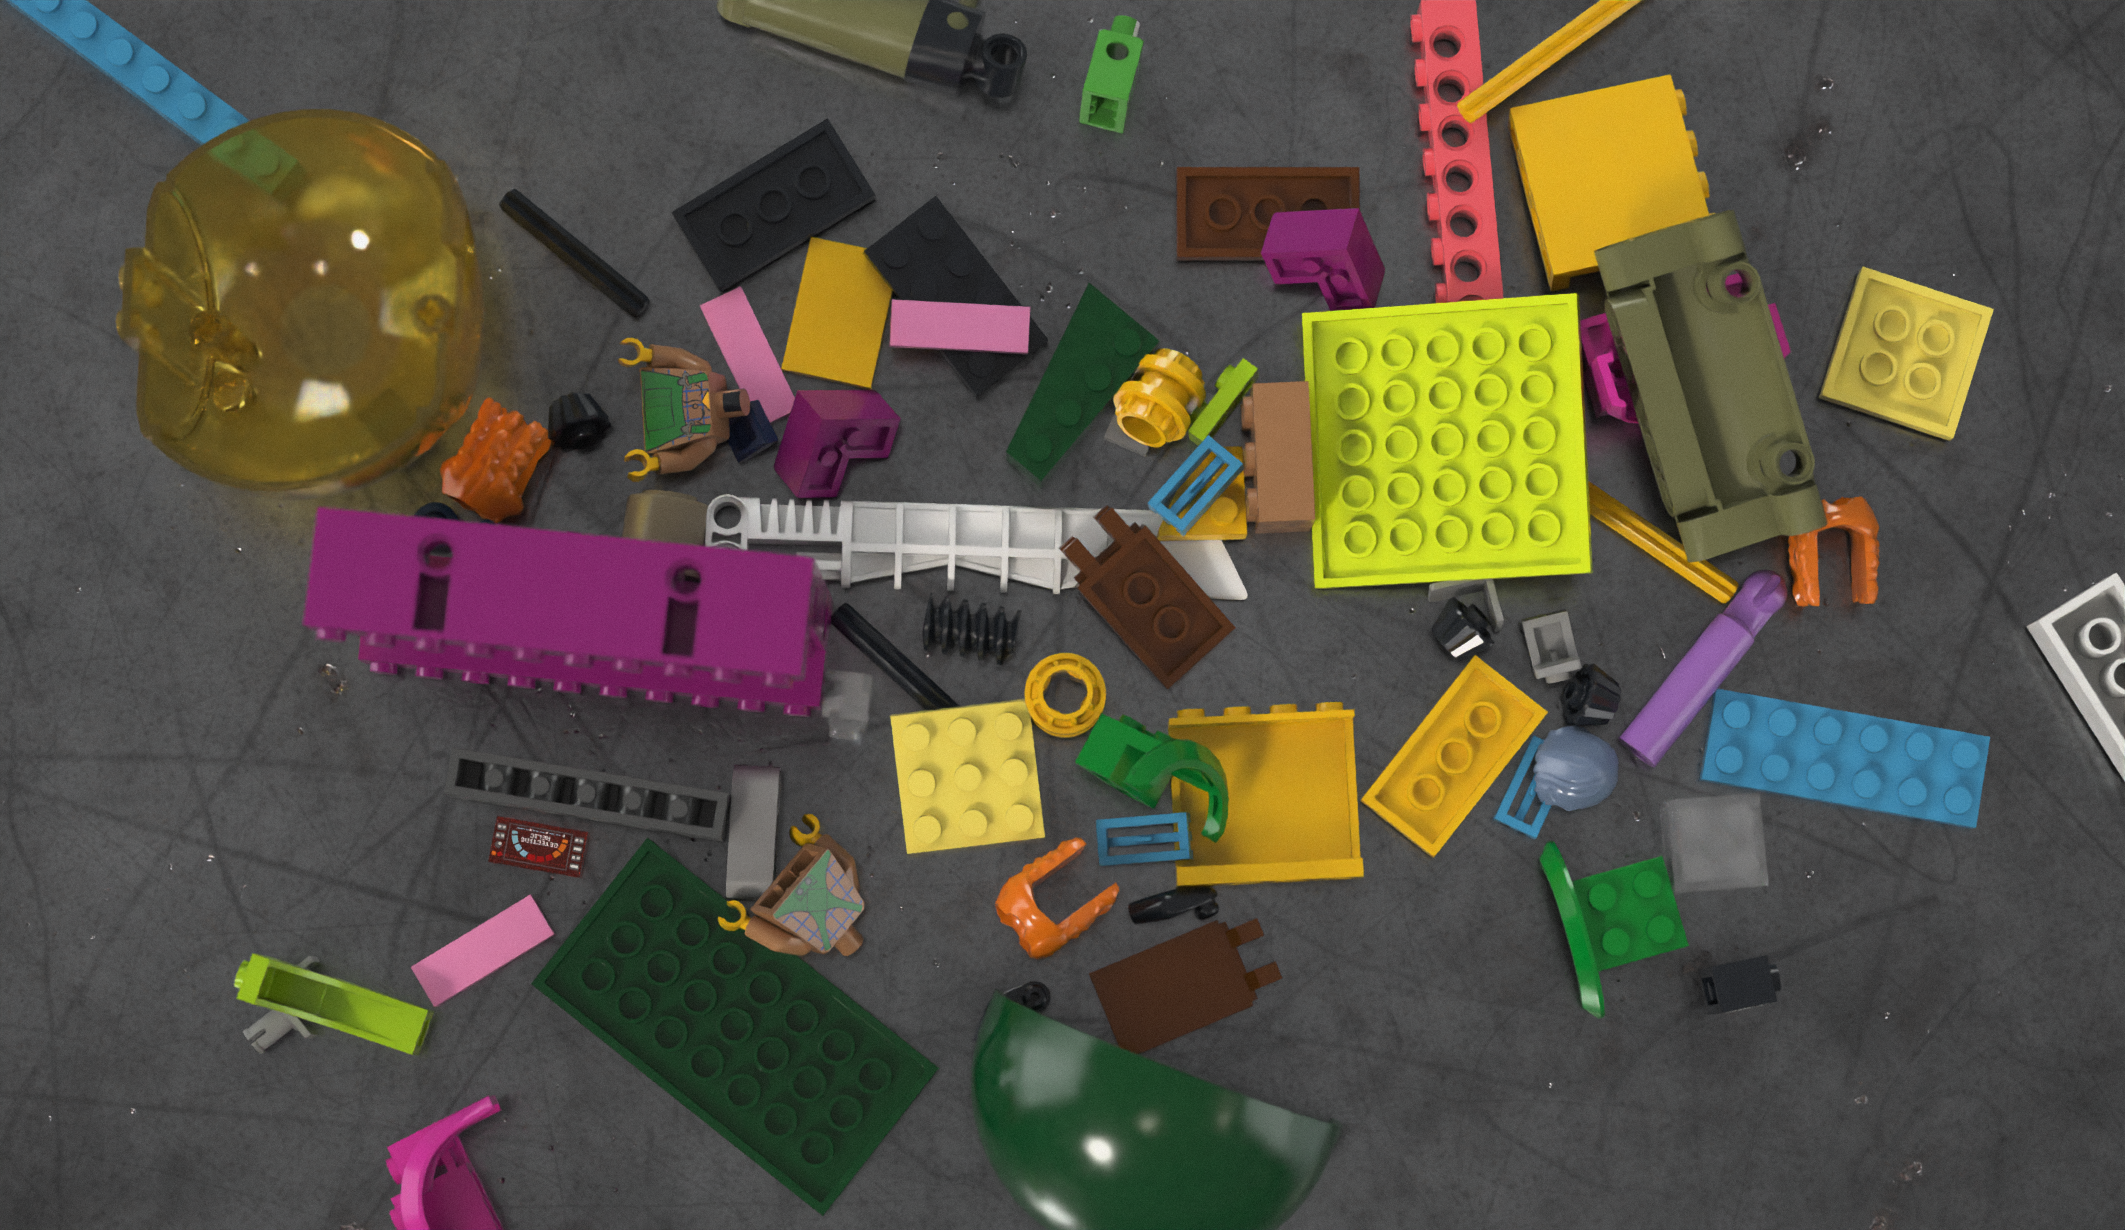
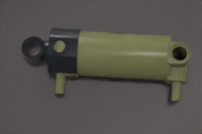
(918, 40)

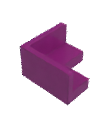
(1329, 250)
(826, 432)

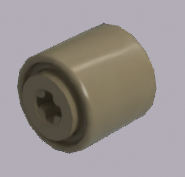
(666, 518)

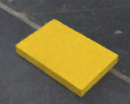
(838, 316)

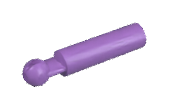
(1704, 668)

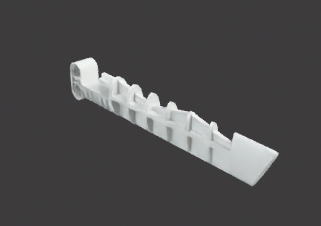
(991, 539)

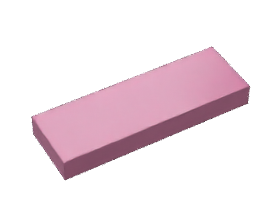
(959, 326)
(748, 353)
(483, 950)

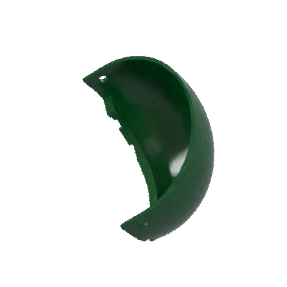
(1130, 1143)

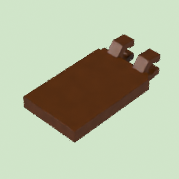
(1147, 598)
(1180, 985)

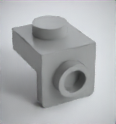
(1551, 646)

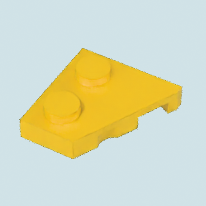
(1226, 515)

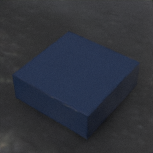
(750, 433)

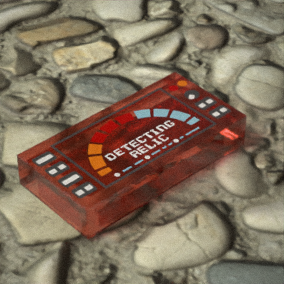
(538, 847)

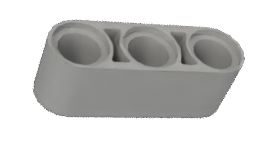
(753, 831)

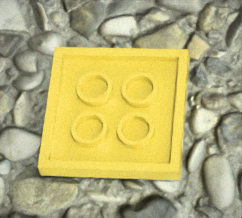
(1906, 353)
(967, 776)

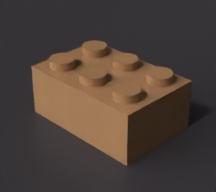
(1279, 457)

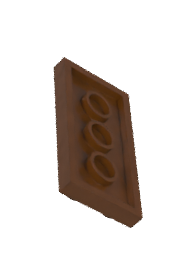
(1229, 209)

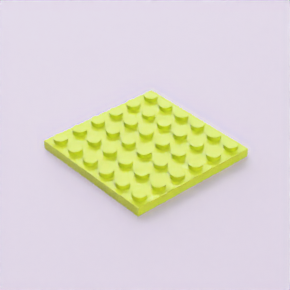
(1448, 442)

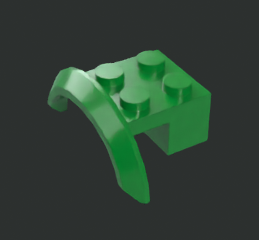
(1144, 762)
(1613, 918)

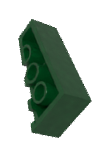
(1079, 384)

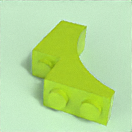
(333, 1003)

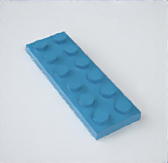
(1845, 758)

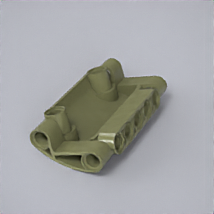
(1709, 386)

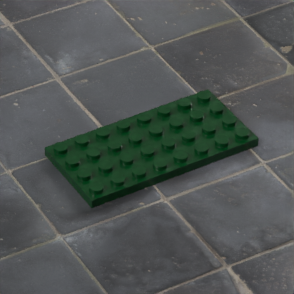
(735, 1028)

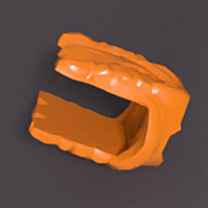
(495, 462)
(1860, 522)
(1035, 930)

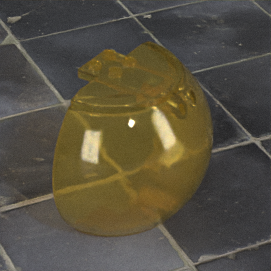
(304, 305)

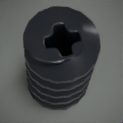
(970, 630)

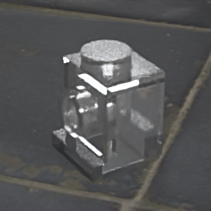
(848, 703)

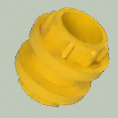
(1160, 398)
(1080, 671)

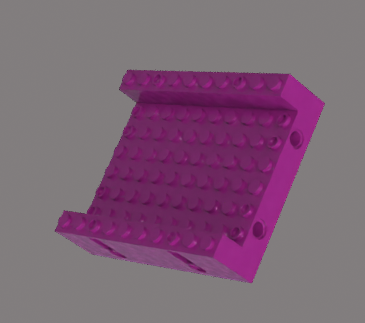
(572, 610)

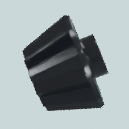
(576, 421)
(1463, 629)
(1591, 697)

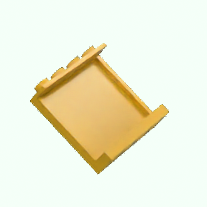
(1605, 170)
(1286, 793)

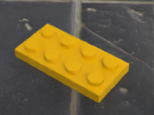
(1454, 756)

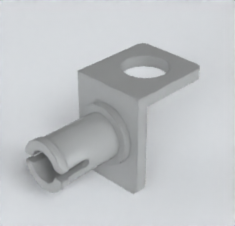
(1448, 589)
(278, 1023)

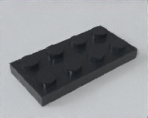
(773, 205)
(937, 262)

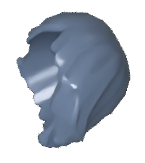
(1574, 769)

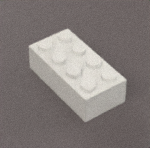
(2088, 655)

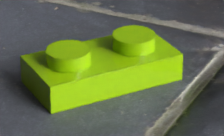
(1232, 386)

